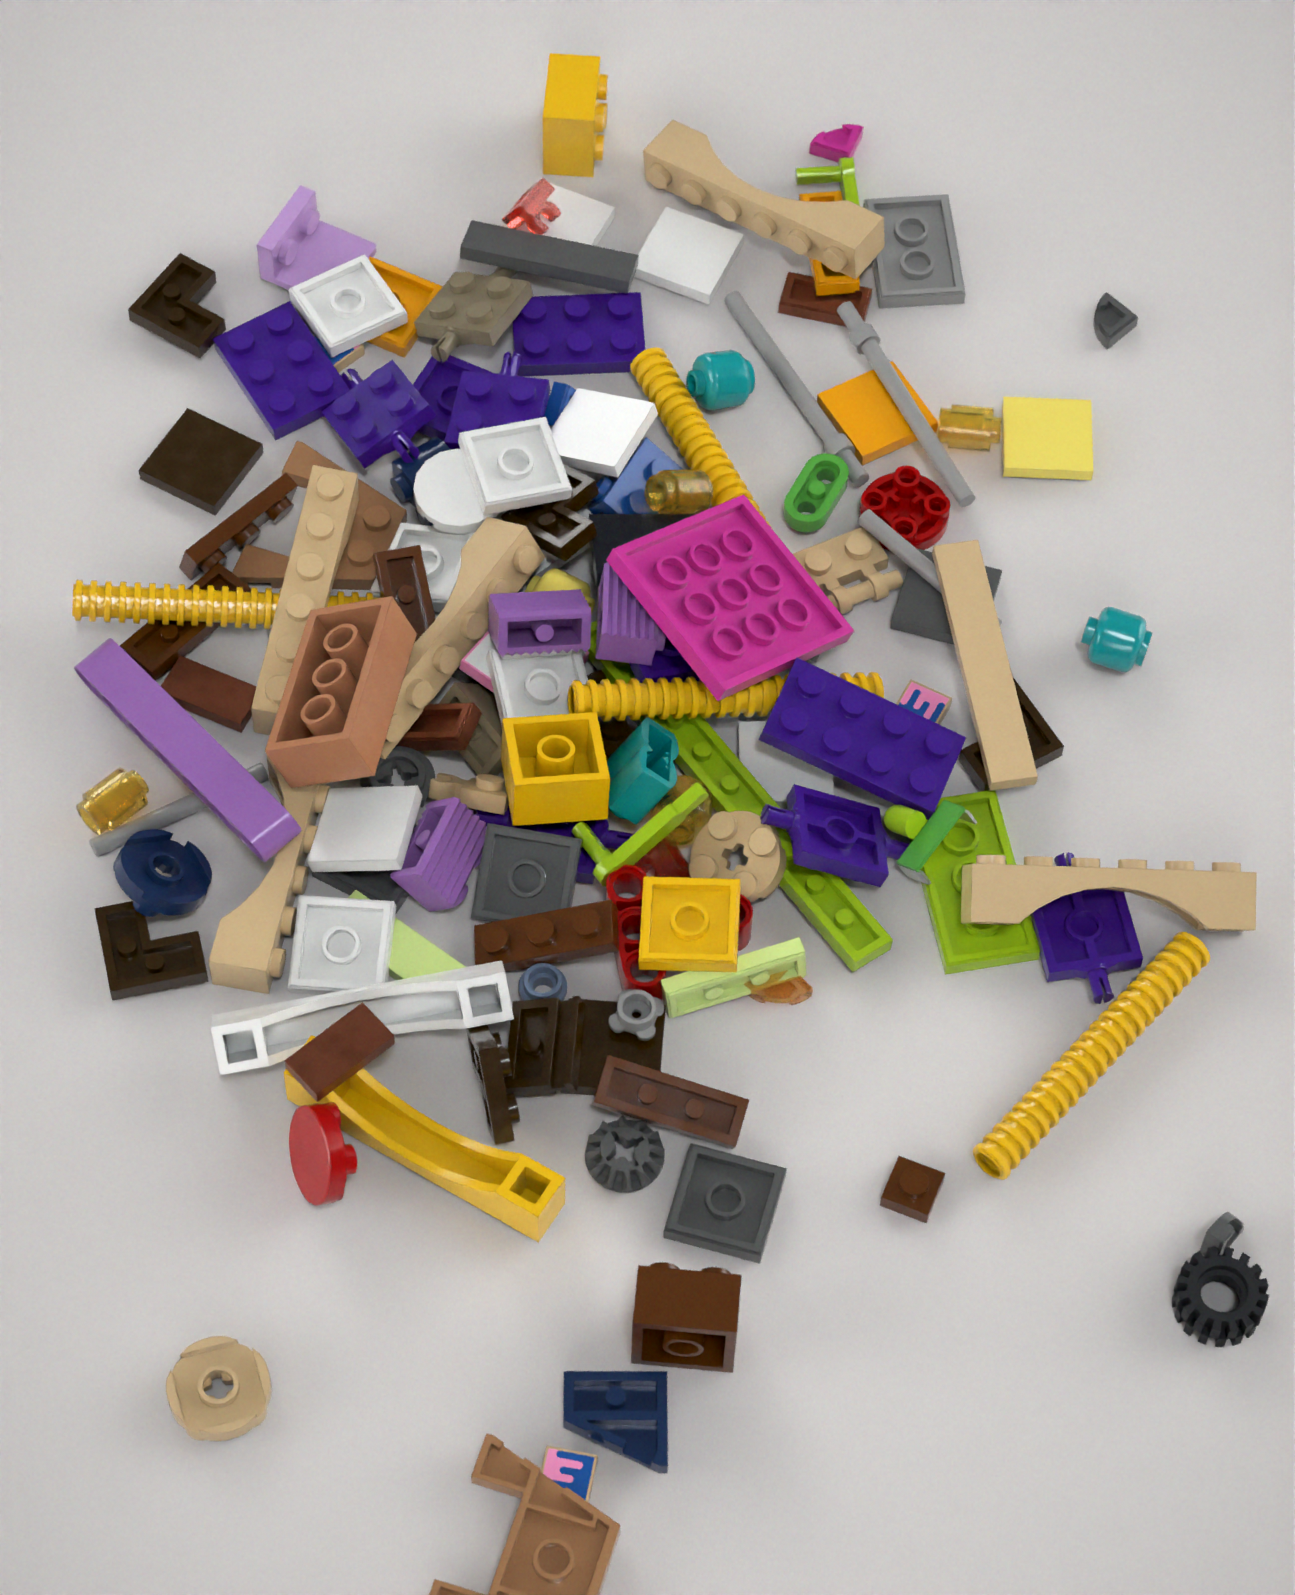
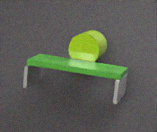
(925, 835)

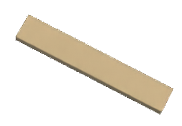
(984, 665)

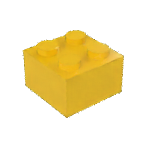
(574, 115)
(555, 768)

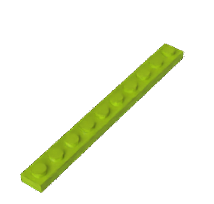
(819, 895)

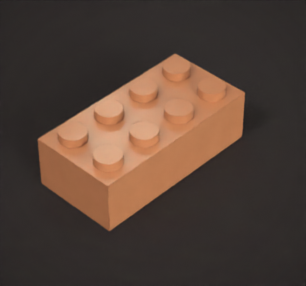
(341, 692)

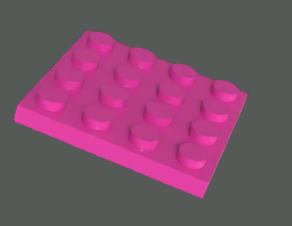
(730, 596)

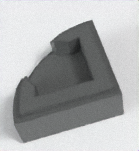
(1112, 320)
(1222, 1233)

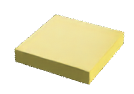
(1047, 438)

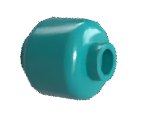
(721, 379)
(1116, 639)

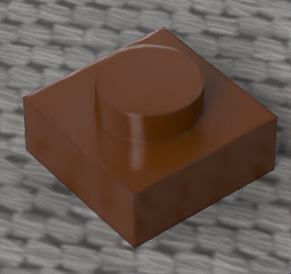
(912, 1189)

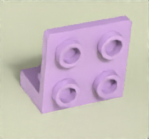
(303, 246)

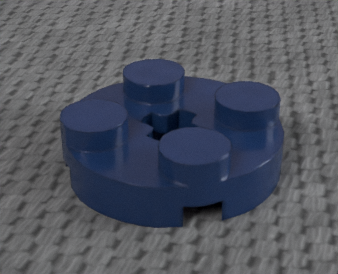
(151, 890)

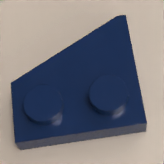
(620, 1413)

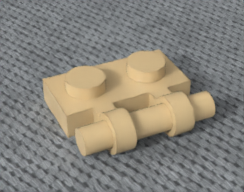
(846, 560)

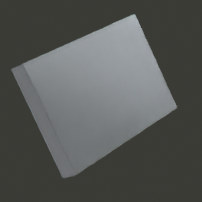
(919, 253)

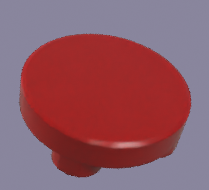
(909, 506)
(319, 1153)

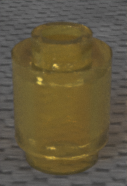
(969, 427)
(679, 492)
(113, 800)

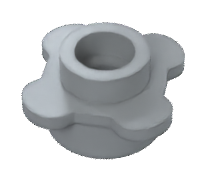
(636, 1001)

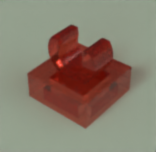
(530, 207)
(665, 860)

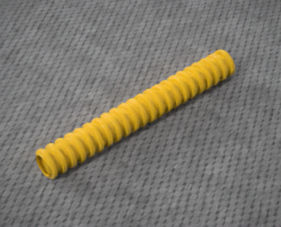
(687, 426)
(183, 604)
(686, 697)
(1091, 1055)

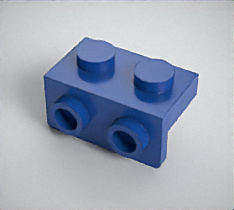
(627, 492)

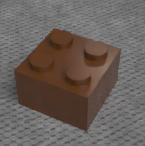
(685, 1317)

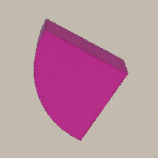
(837, 143)

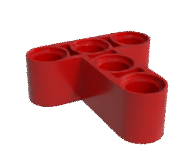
(630, 879)

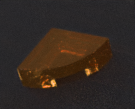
(786, 991)

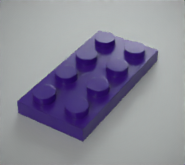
(862, 738)

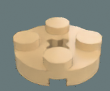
(761, 845)
(226, 1417)

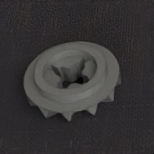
(410, 765)
(620, 1173)

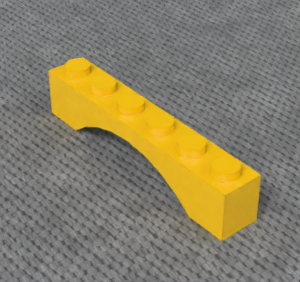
(489, 1178)

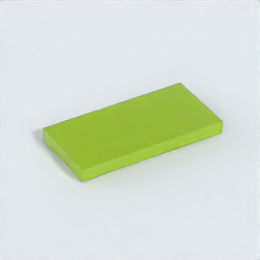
(972, 945)

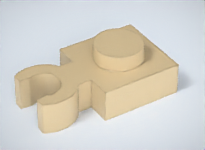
(479, 793)

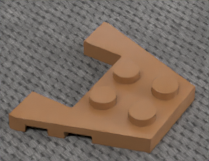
(372, 532)
(556, 1538)

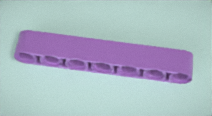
(188, 750)

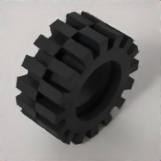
(1223, 1269)

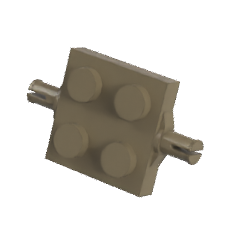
(472, 310)

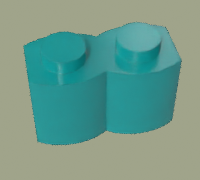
(642, 771)

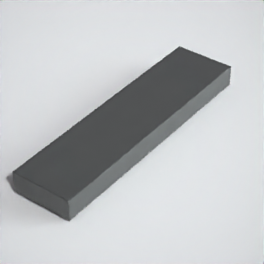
(549, 256)

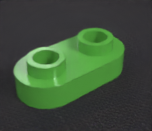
(814, 496)

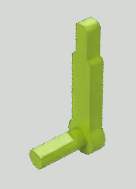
(843, 173)
(643, 839)

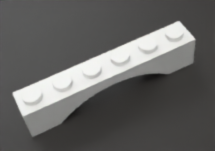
(421, 1003)

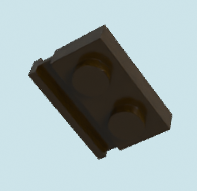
(545, 1046)

